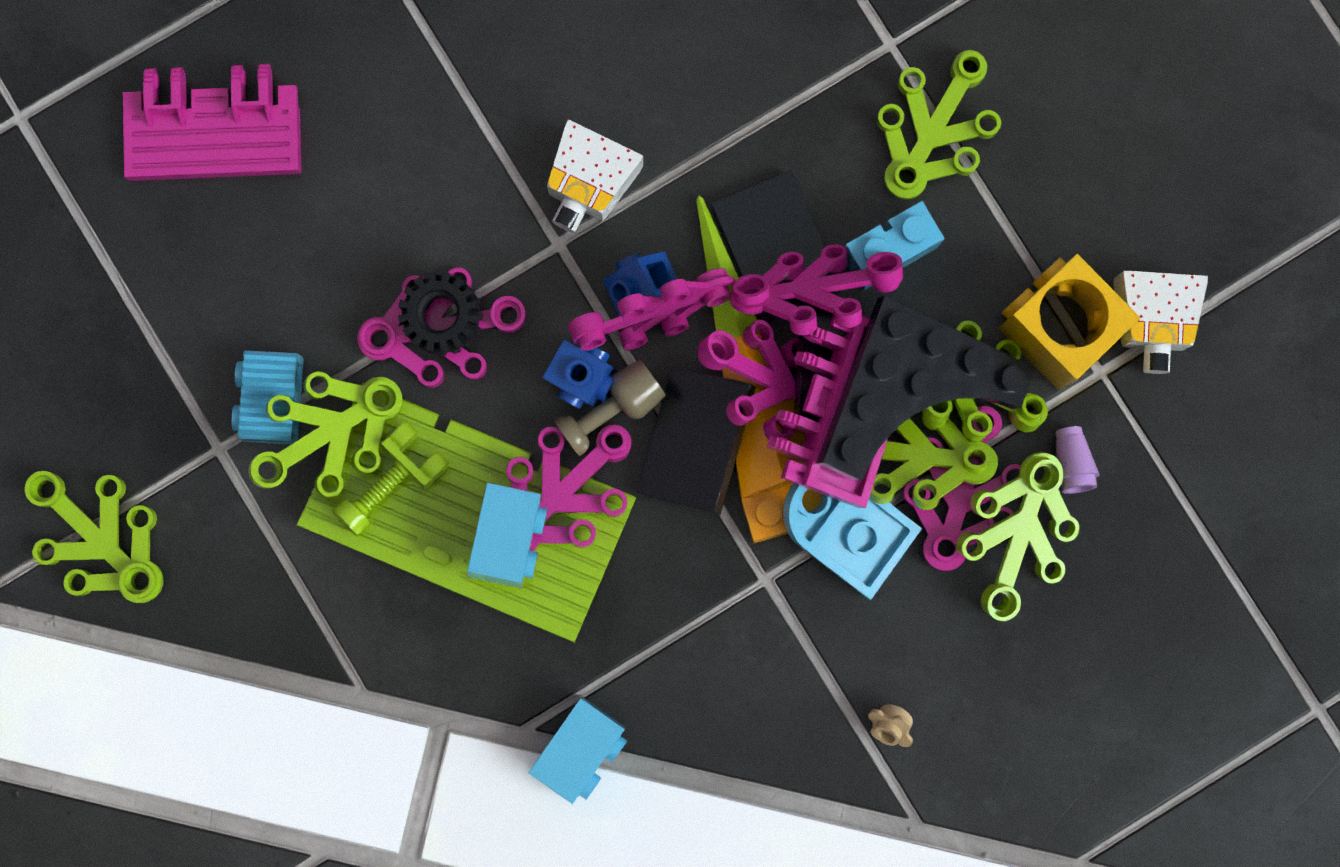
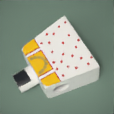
(589, 175)
(1168, 313)

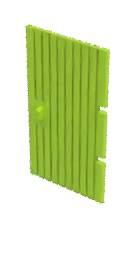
(436, 528)

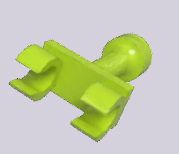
(354, 513)

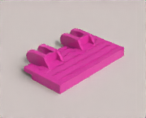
(211, 135)
(822, 403)

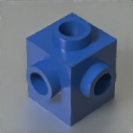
(637, 275)
(566, 372)

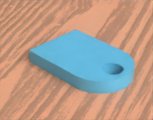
(850, 540)

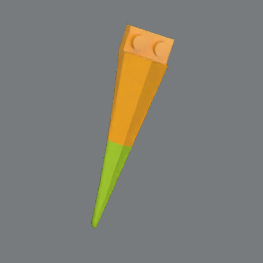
(756, 465)

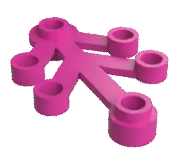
(764, 293)
(677, 302)
(434, 318)
(775, 377)
(560, 496)
(958, 504)

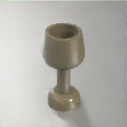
(632, 391)

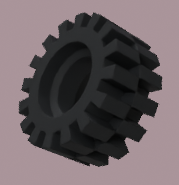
(418, 299)

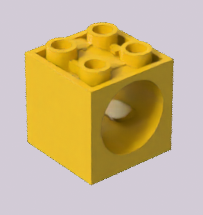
(1105, 310)

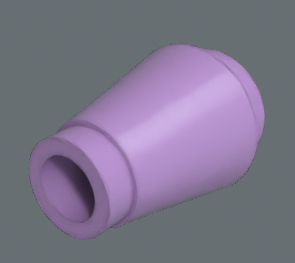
(1076, 461)

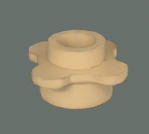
(891, 725)

